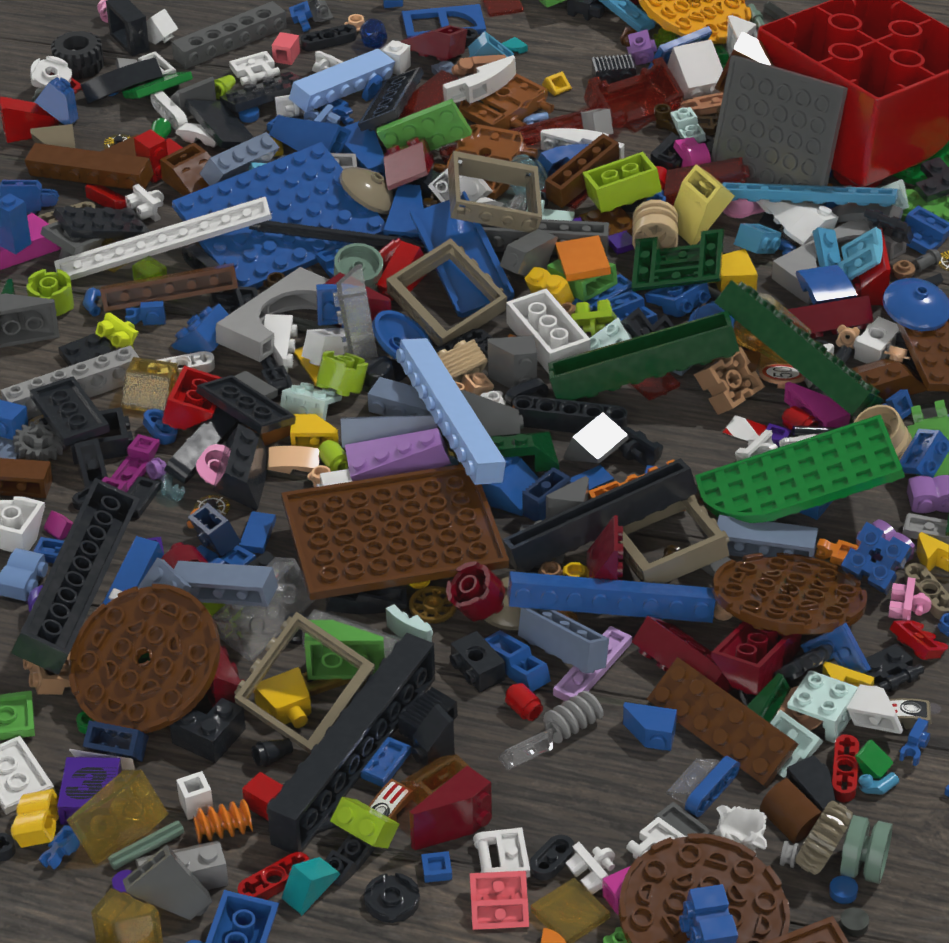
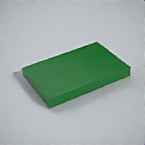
(157, 85)

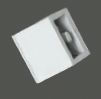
(472, 186)

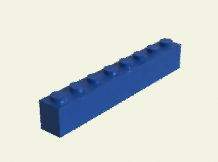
(610, 597)

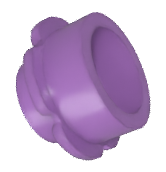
(155, 468)

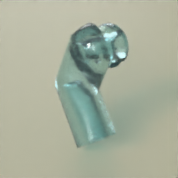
(170, 491)

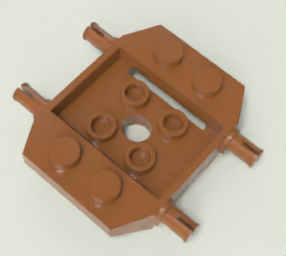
(514, 102)
(498, 143)

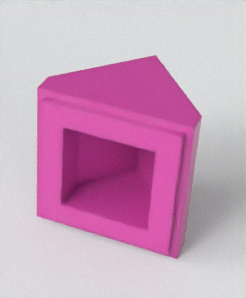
(58, 525)

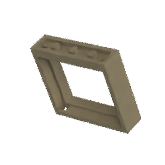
(497, 171)
(448, 250)
(684, 560)
(274, 649)

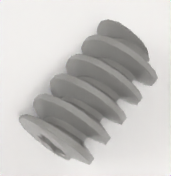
(572, 715)

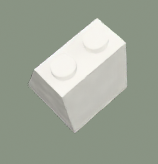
(696, 68)

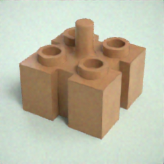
(729, 381)

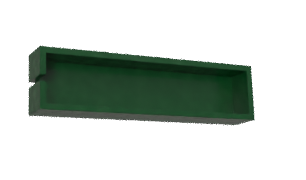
(798, 348)
(643, 357)

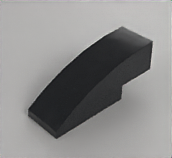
(369, 601)

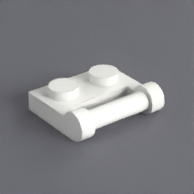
(510, 850)

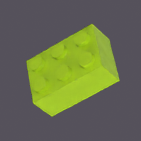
(622, 182)

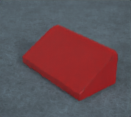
(105, 196)

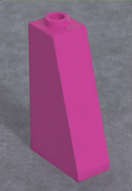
(39, 246)

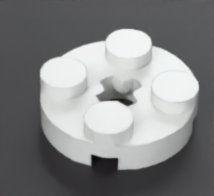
(41, 69)

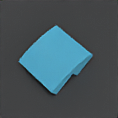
(862, 253)

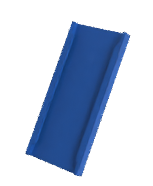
(437, 227)

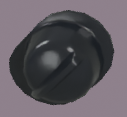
(382, 367)

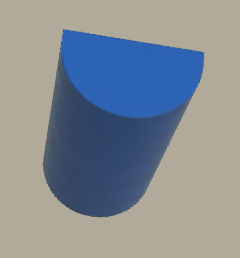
(242, 919)

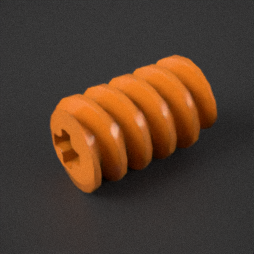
(222, 821)

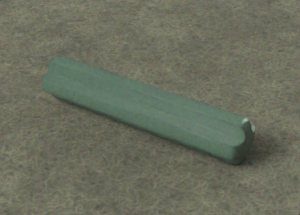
(146, 845)

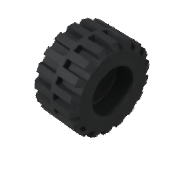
(86, 58)

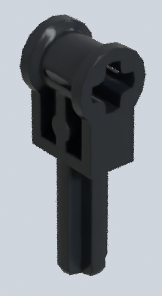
(275, 375)

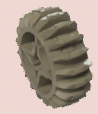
(824, 837)

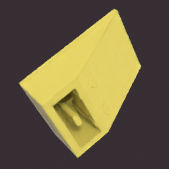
(699, 203)

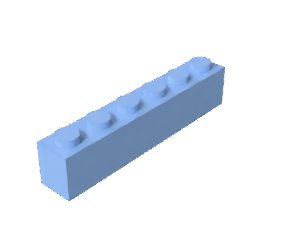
(340, 80)

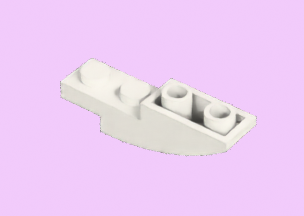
(483, 83)
(566, 136)

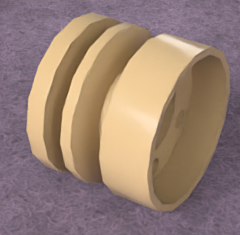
(658, 220)
(894, 424)

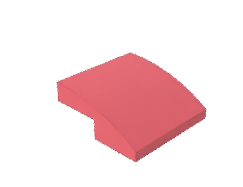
(499, 900)

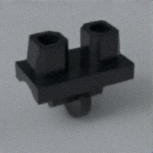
(640, 448)

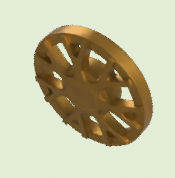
(431, 604)

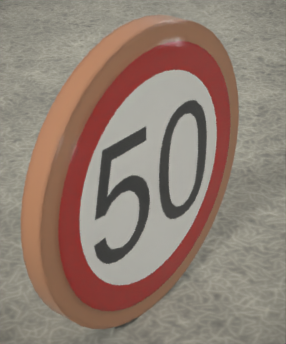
(780, 374)

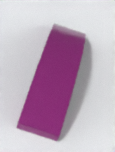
(139, 453)

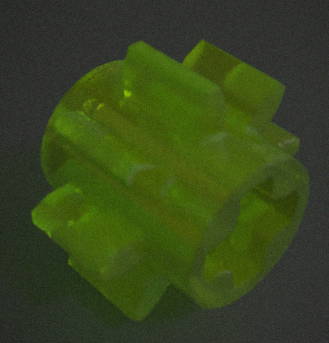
(663, 37)

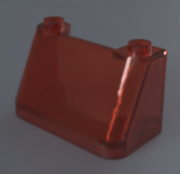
(635, 96)

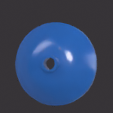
(916, 304)
(392, 327)

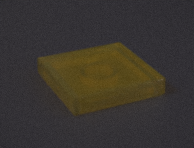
(570, 911)

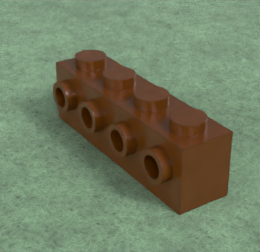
(569, 180)

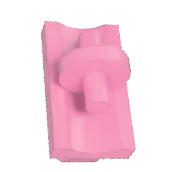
(917, 603)

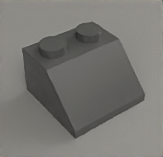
(512, 360)

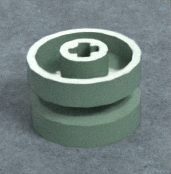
(363, 254)
(861, 848)

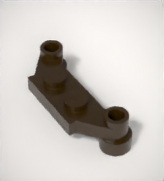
(664, 120)

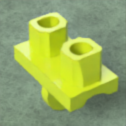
(118, 332)

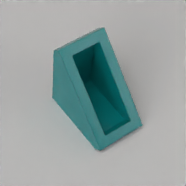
(307, 883)

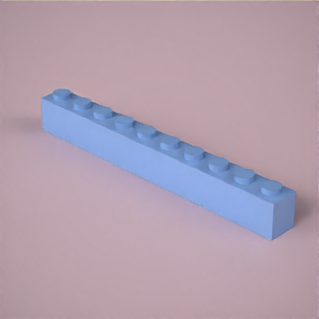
(451, 411)

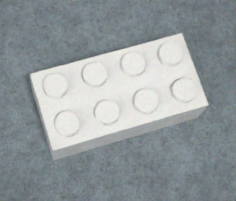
(553, 328)

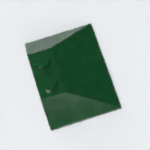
(677, 266)
(537, 445)

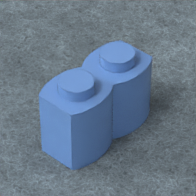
(22, 574)

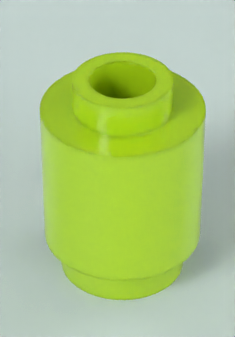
(333, 455)

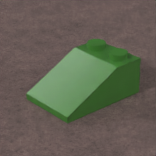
(325, 664)

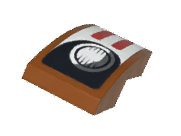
(392, 799)

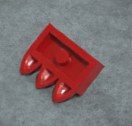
(921, 641)

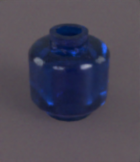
(372, 33)

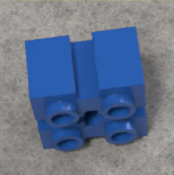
(873, 542)
(707, 916)

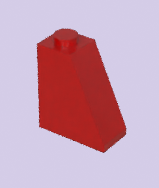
(21, 116)
(402, 257)

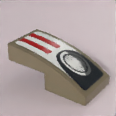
(910, 710)

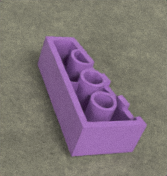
(397, 455)

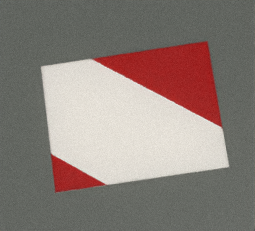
(744, 428)

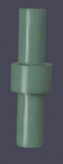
(756, 16)

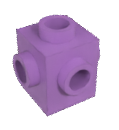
(641, 47)

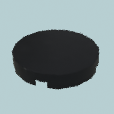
(392, 897)

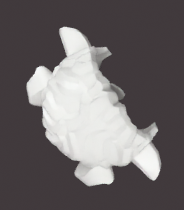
(742, 826)

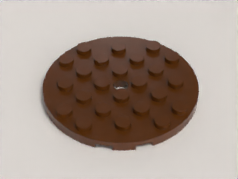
(817, 597)
(151, 694)
(661, 881)

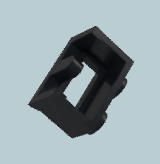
(661, 157)

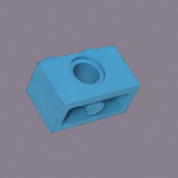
(758, 238)

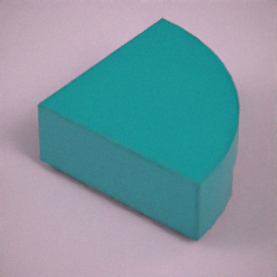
(515, 44)

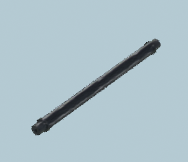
(329, 234)

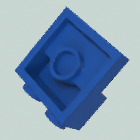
(679, 299)

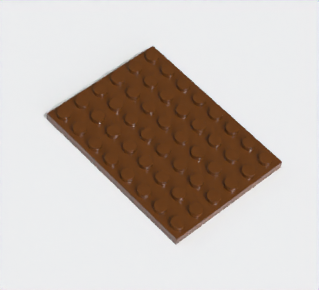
(391, 531)

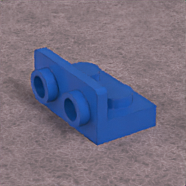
(925, 453)

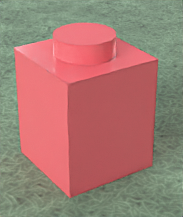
(285, 48)

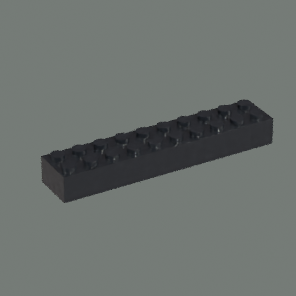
(75, 577)
(350, 744)

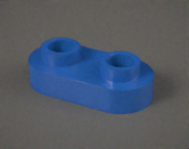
(152, 422)

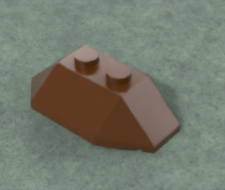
(890, 377)

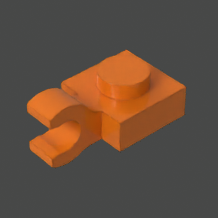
(835, 551)

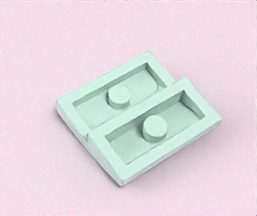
(807, 740)

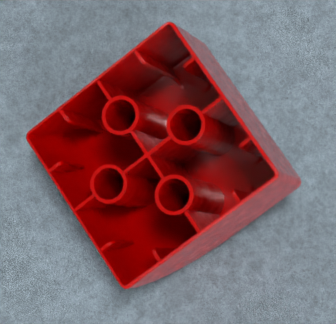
(894, 77)

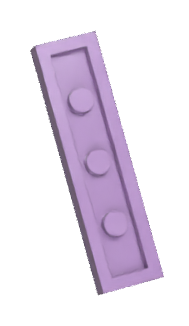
(577, 681)

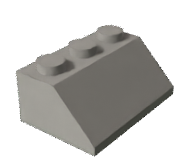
(204, 861)

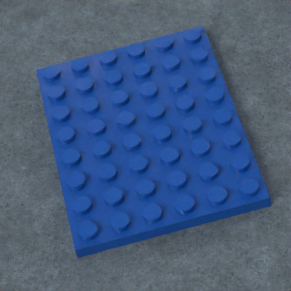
(299, 190)

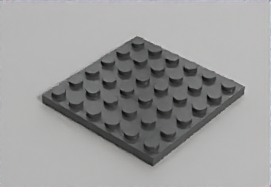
(778, 123)

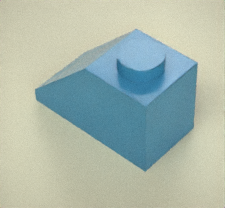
(488, 45)

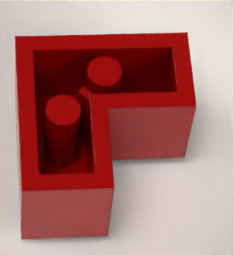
(155, 148)

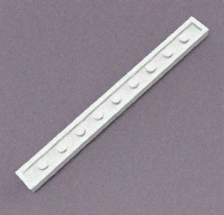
(165, 239)

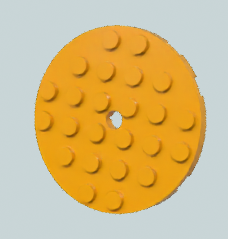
(692, 15)

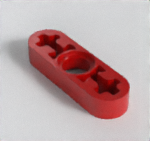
(846, 776)
(267, 889)

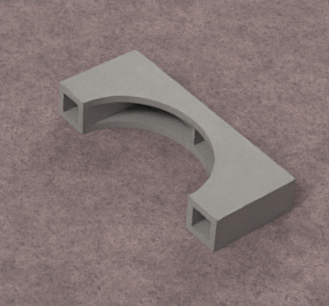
(806, 256)
(244, 327)

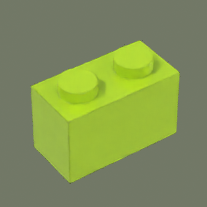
(364, 822)

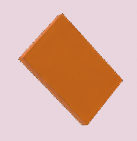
(583, 258)

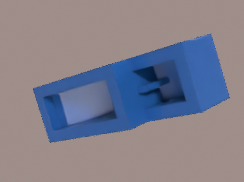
(558, 156)
(519, 661)

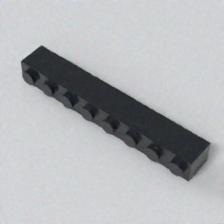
(587, 520)

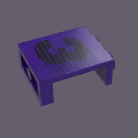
(82, 780)

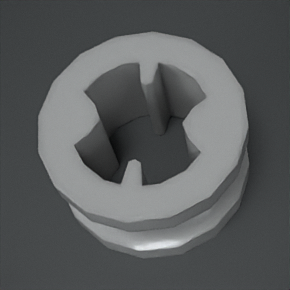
(789, 854)

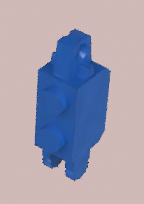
(30, 192)

